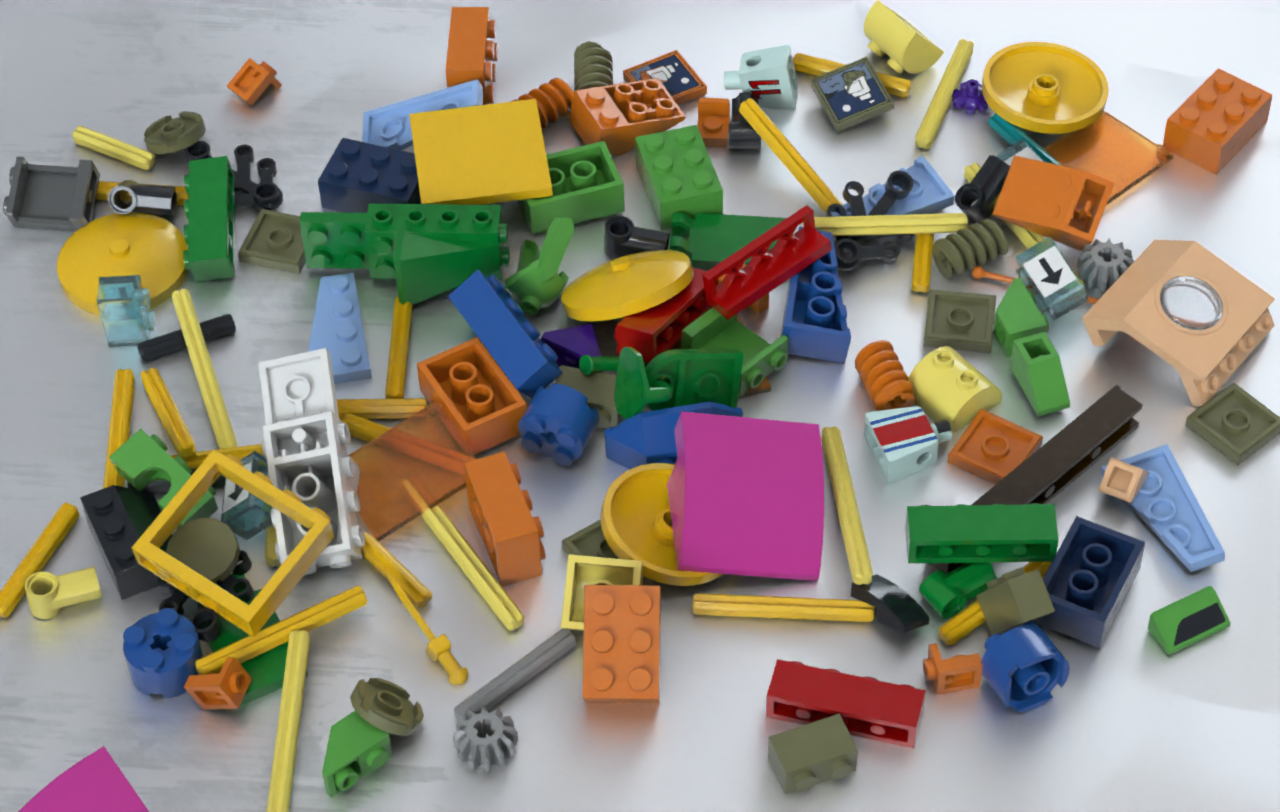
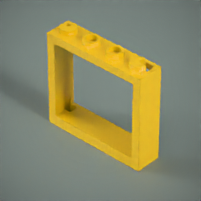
(244, 616)

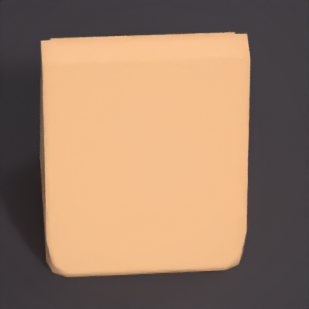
(1122, 480)

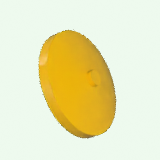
(1045, 87)
(122, 247)
(627, 285)
(639, 524)

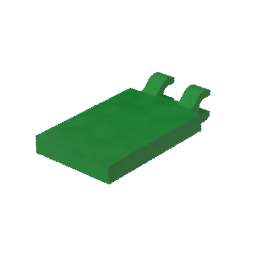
(716, 236)
(265, 669)

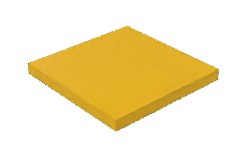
(480, 154)

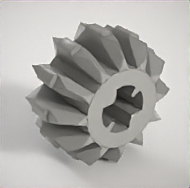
(1103, 264)
(485, 739)

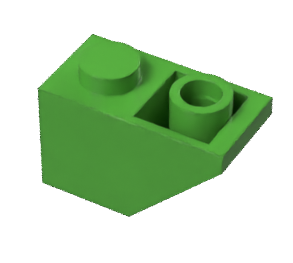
(1017, 317)
(1040, 373)
(352, 752)

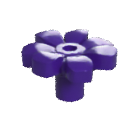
(970, 97)

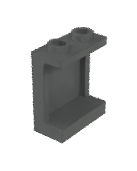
(51, 195)

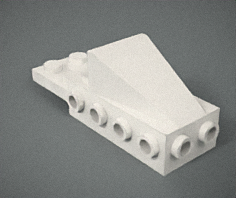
(309, 454)

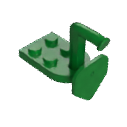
(689, 376)

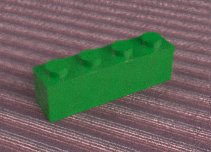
(210, 219)
(981, 533)

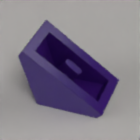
(572, 344)

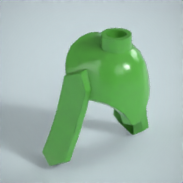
(536, 277)

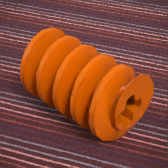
(551, 99)
(884, 376)

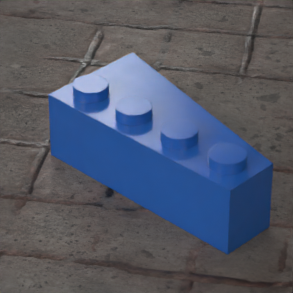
(816, 312)
(506, 332)

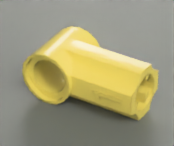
(51, 593)

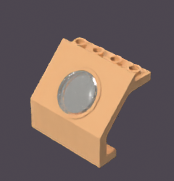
(1187, 312)

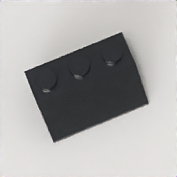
(117, 521)

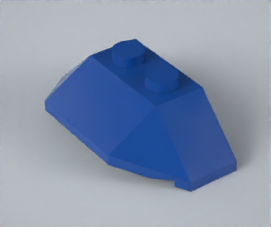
(651, 435)

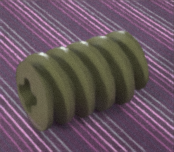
(592, 66)
(969, 247)

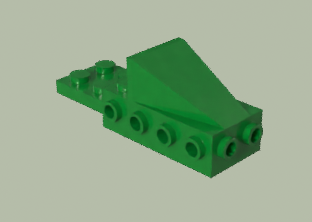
(416, 244)

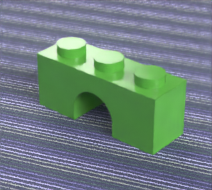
(145, 460)

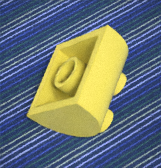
(899, 40)
(952, 388)
(594, 571)

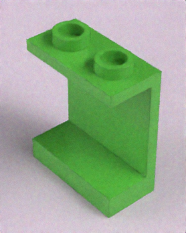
(717, 332)

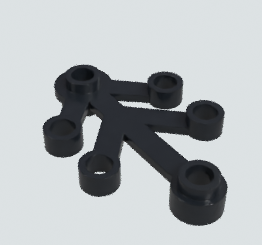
(262, 195)
(852, 245)
(206, 620)

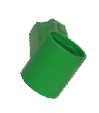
(952, 590)

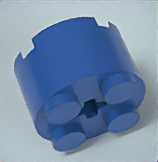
(558, 423)
(162, 653)
(1024, 666)

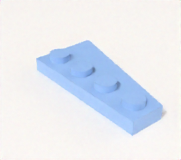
(391, 125)
(926, 196)
(340, 328)
(1173, 510)

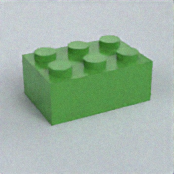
(678, 174)
(582, 187)

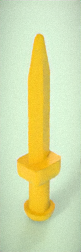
(438, 647)

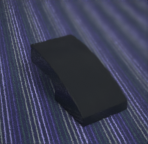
(894, 605)

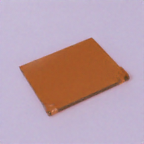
(1111, 152)
(410, 470)

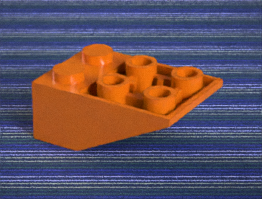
(622, 113)
(1053, 201)

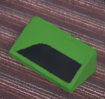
(1188, 620)

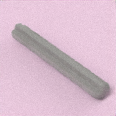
(517, 674)

